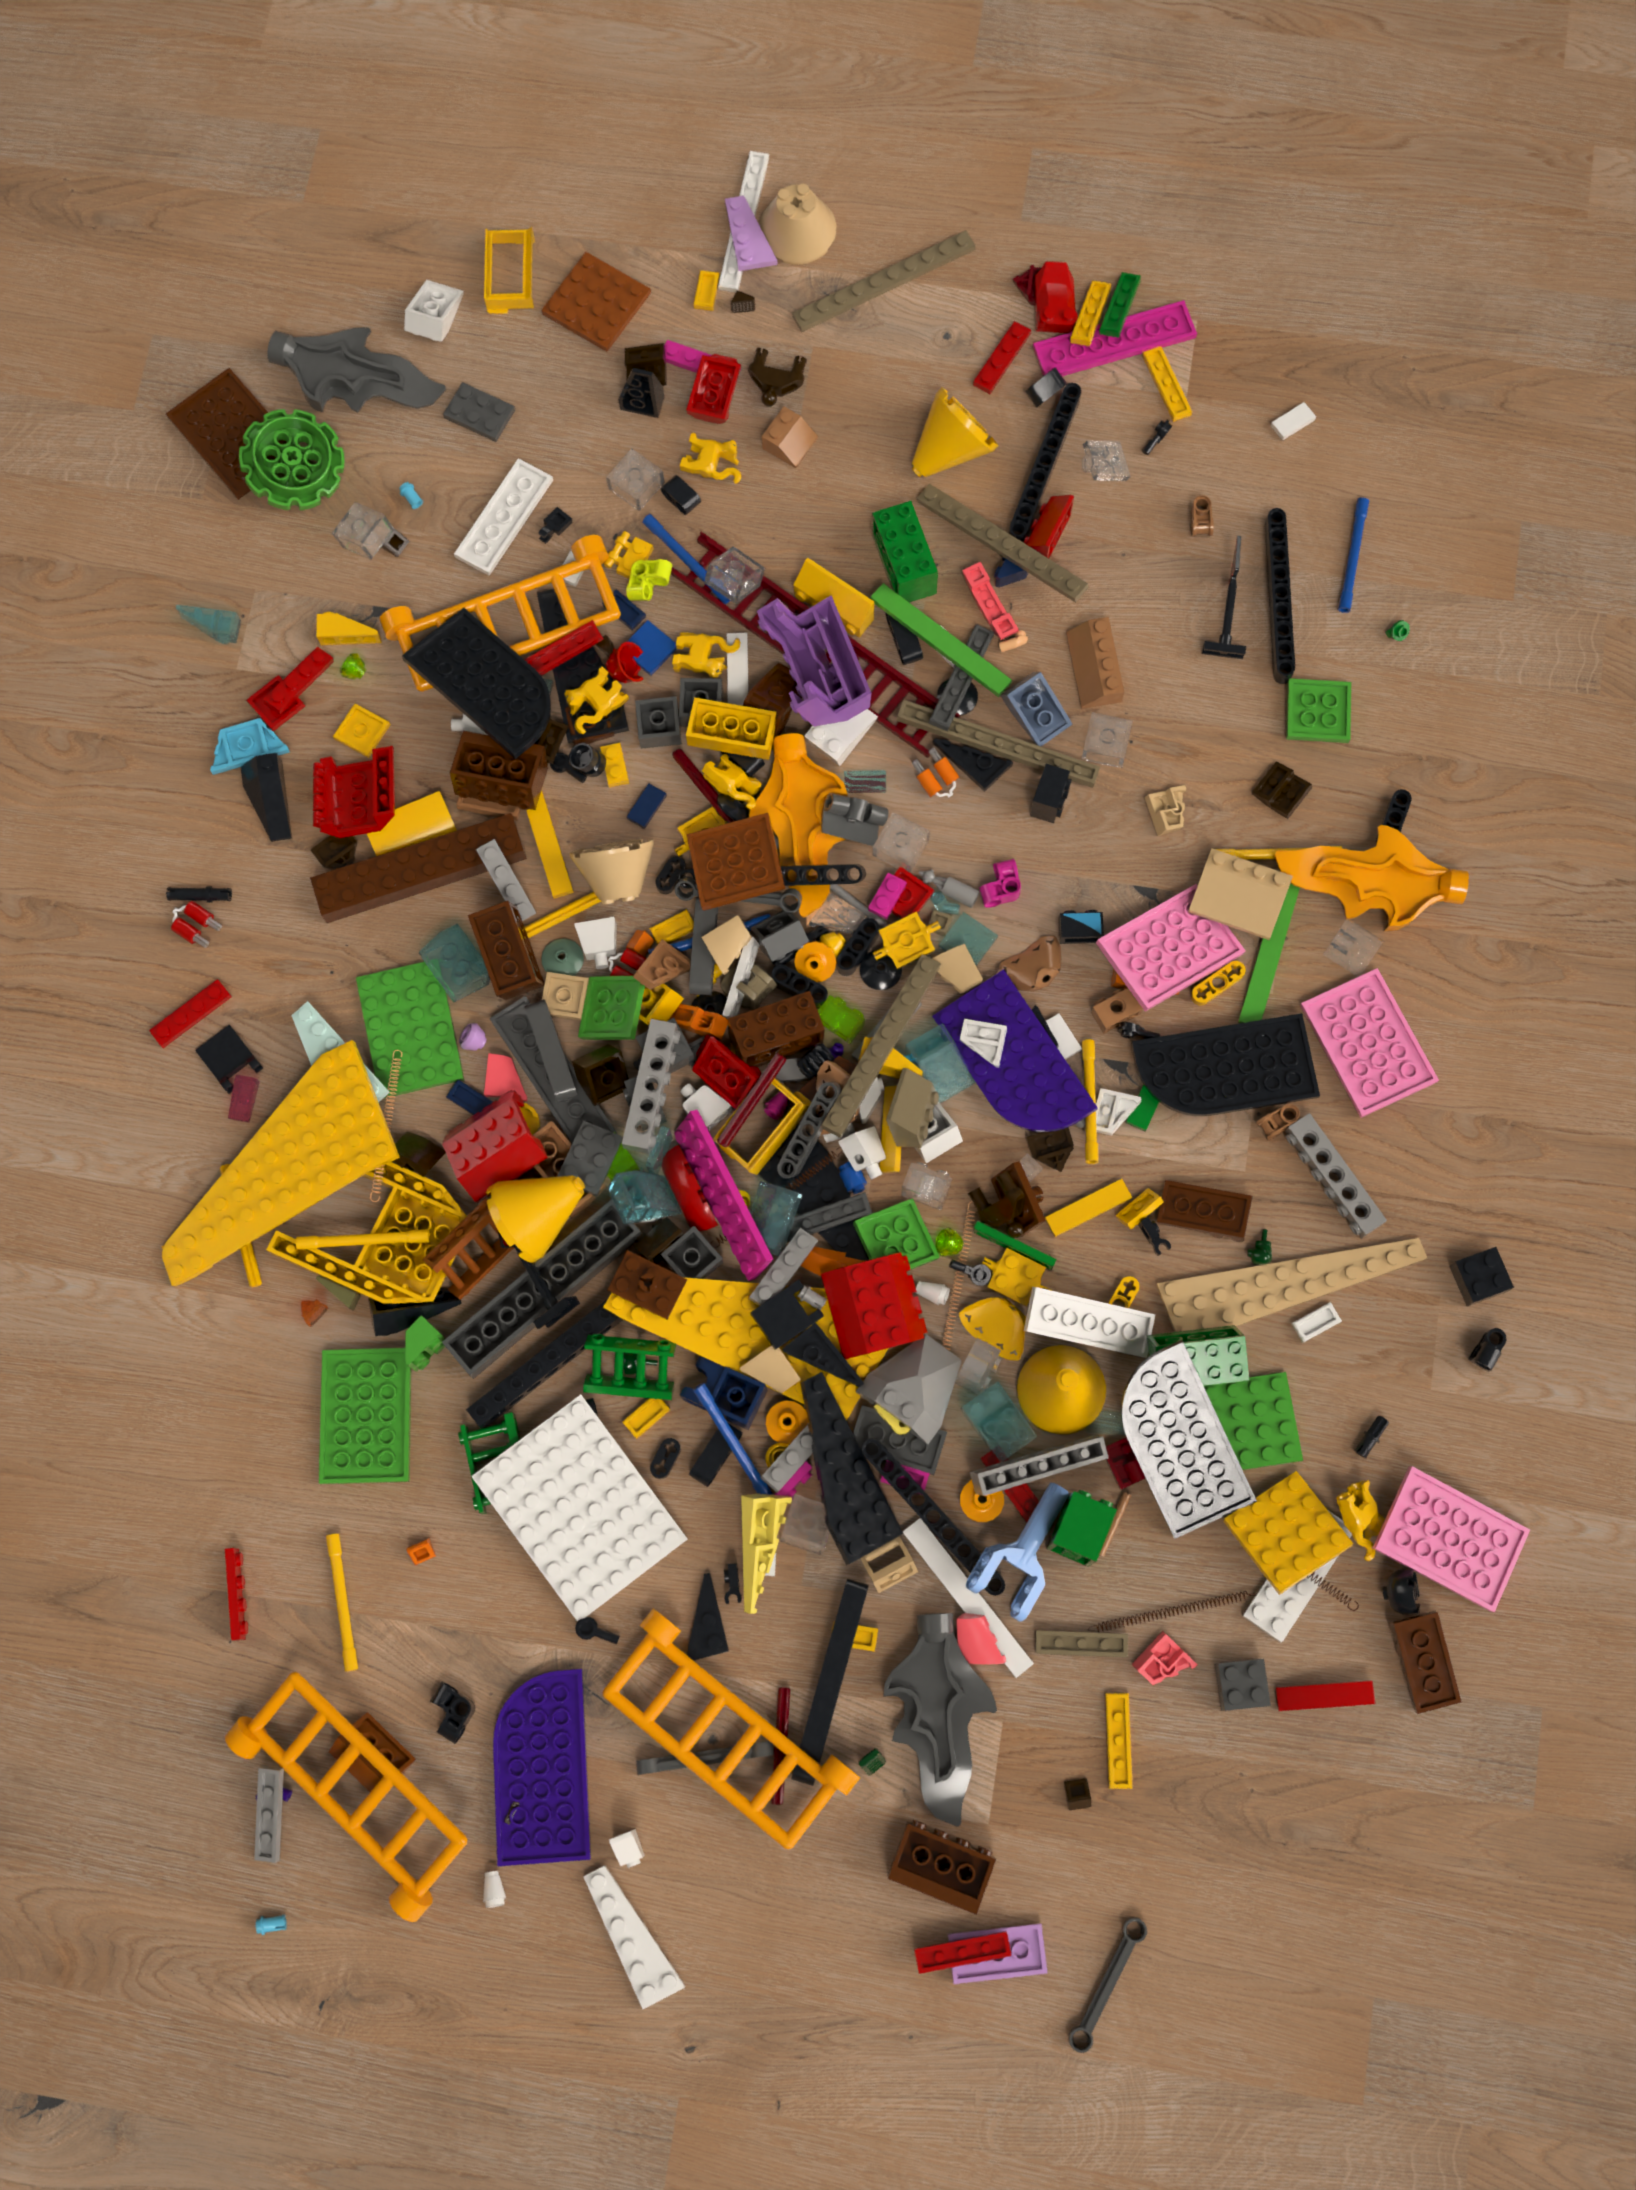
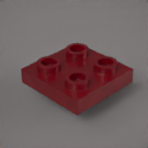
(1124, 1464)

